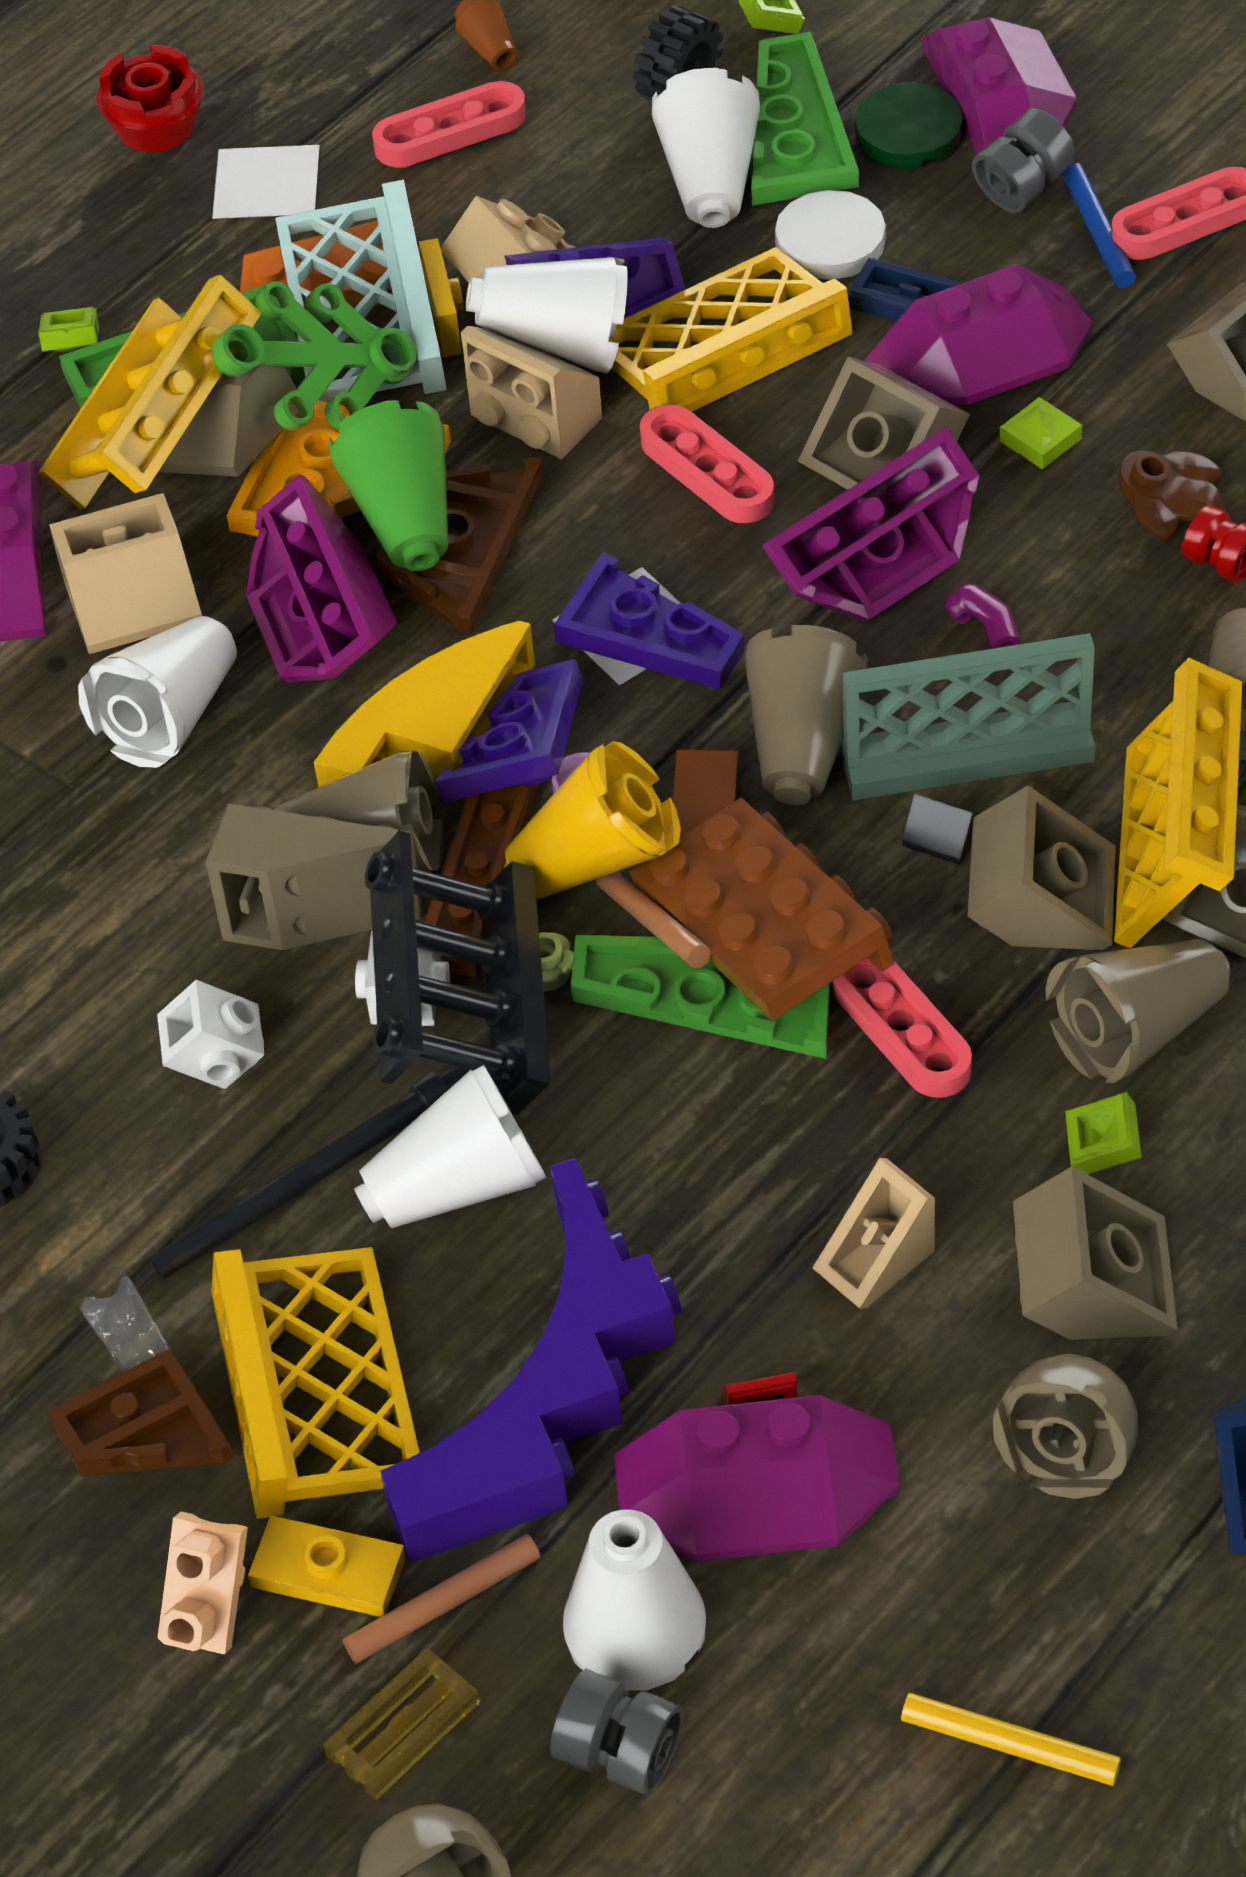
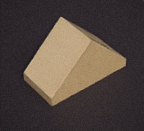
(880, 1236)

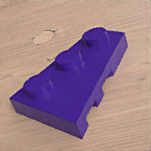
(649, 262)
(643, 628)
(524, 736)

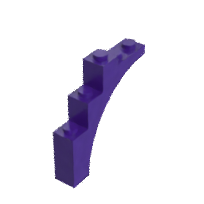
(514, 1453)

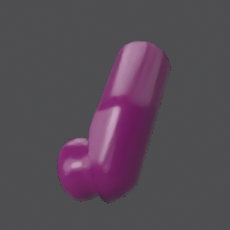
(992, 612)

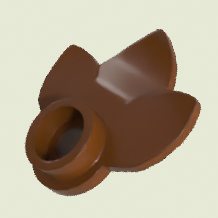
(1168, 488)

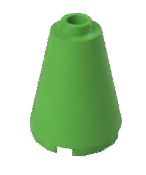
(397, 478)

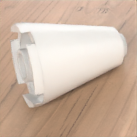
(708, 140)
(555, 306)
(157, 689)
(450, 1157)
(633, 1605)

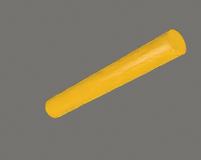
(1011, 1739)

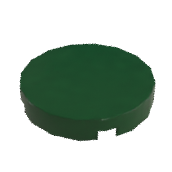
(909, 125)

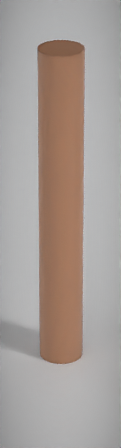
(655, 919)
(441, 1598)

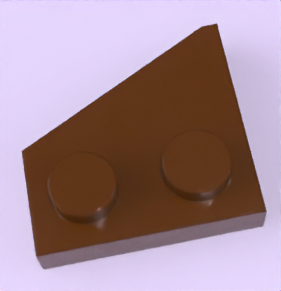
(140, 1422)

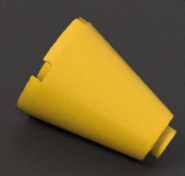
(597, 823)

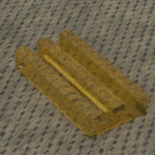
(415, 1745)

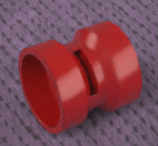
(1217, 541)

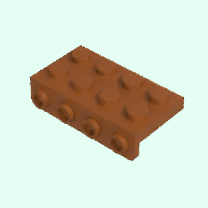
(764, 908)

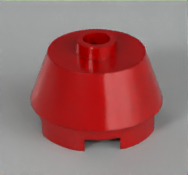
(150, 98)

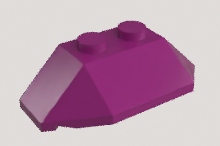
(997, 75)
(985, 336)
(882, 532)
(21, 552)
(313, 587)
(759, 1476)

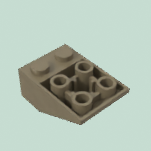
(292, 876)

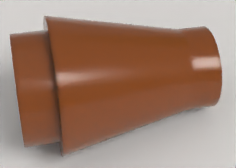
(487, 31)

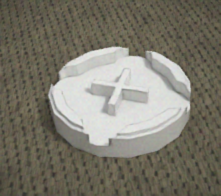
(831, 233)

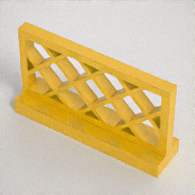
(737, 352)
(1179, 801)
(255, 1368)

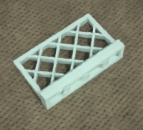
(403, 276)

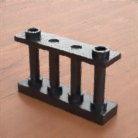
(507, 954)

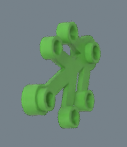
(320, 351)

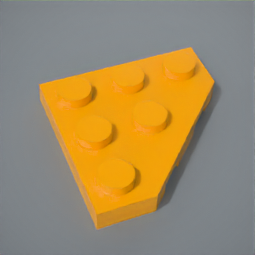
(284, 459)

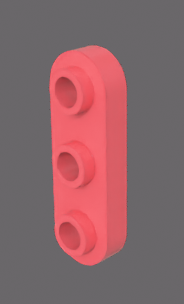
(449, 124)
(1181, 214)
(690, 447)
(926, 1043)

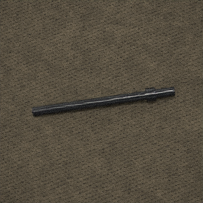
(305, 1174)

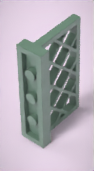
(972, 742)

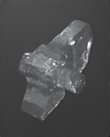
(124, 1325)

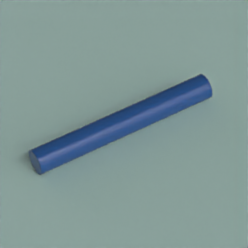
(1099, 226)

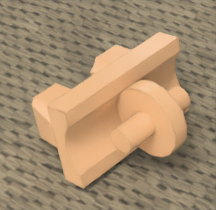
(202, 1584)

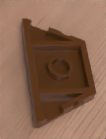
(482, 525)

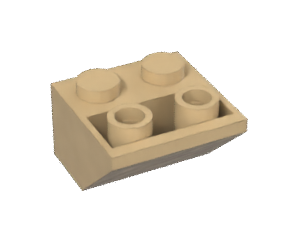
(496, 230)
(529, 392)
(125, 572)

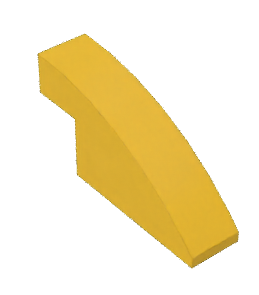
(432, 705)

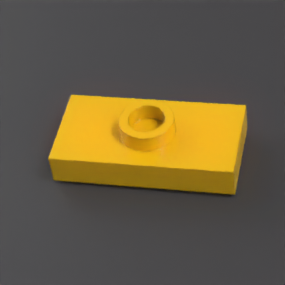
(444, 297)
(327, 1566)

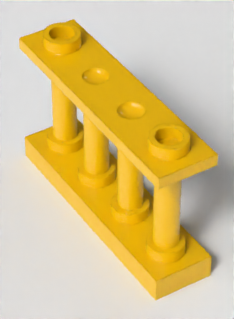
(147, 395)

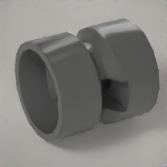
(1024, 160)
(593, 1723)

